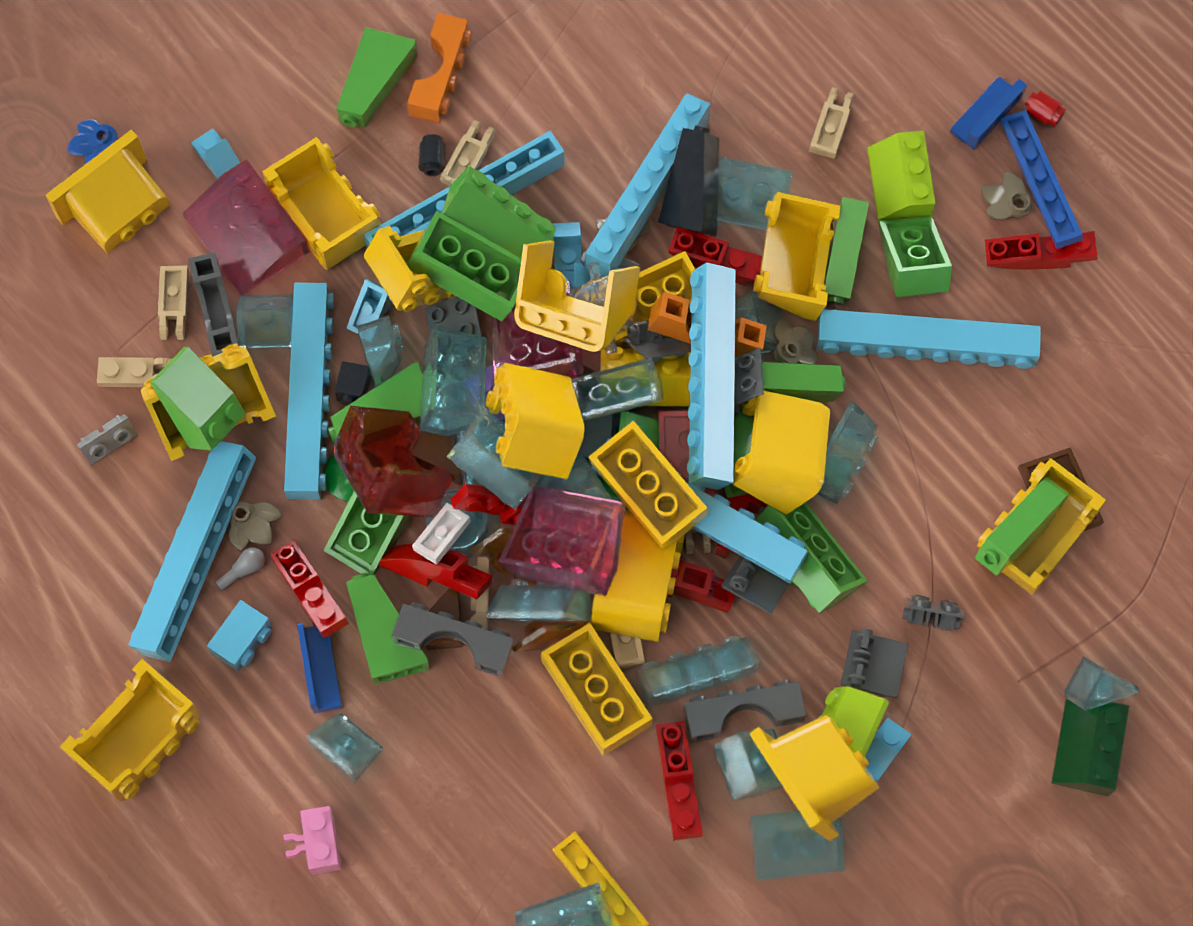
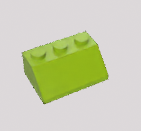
(901, 176)
(857, 713)

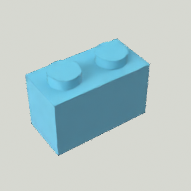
(240, 636)

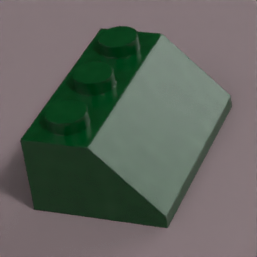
(1090, 747)

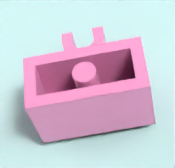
(319, 840)

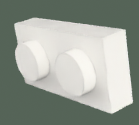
(441, 533)

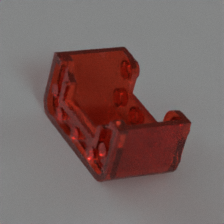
(380, 467)

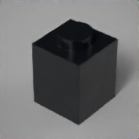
(352, 382)

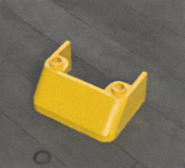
(548, 311)

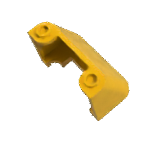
(796, 254)
(785, 450)

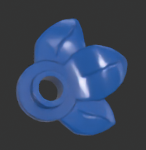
(89, 140)

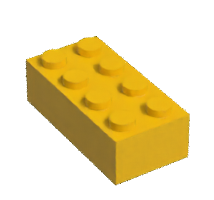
(667, 276)
(673, 371)
(648, 485)
(596, 689)

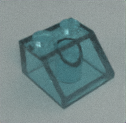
(381, 348)
(745, 766)

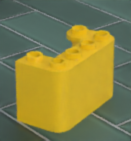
(321, 203)
(388, 260)
(238, 373)
(540, 418)
(1071, 520)
(640, 586)
(134, 733)

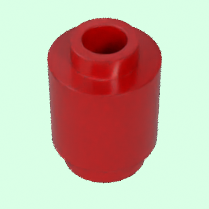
(1044, 108)

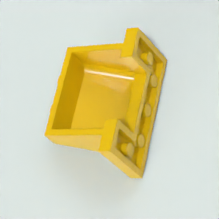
(110, 194)
(818, 771)

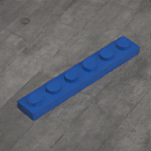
(1041, 179)

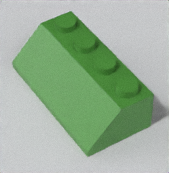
(495, 213)
(467, 266)
(827, 570)

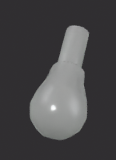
(249, 562)

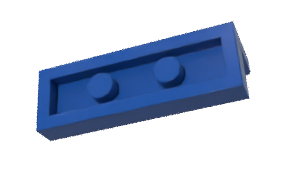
(987, 111)
(319, 670)

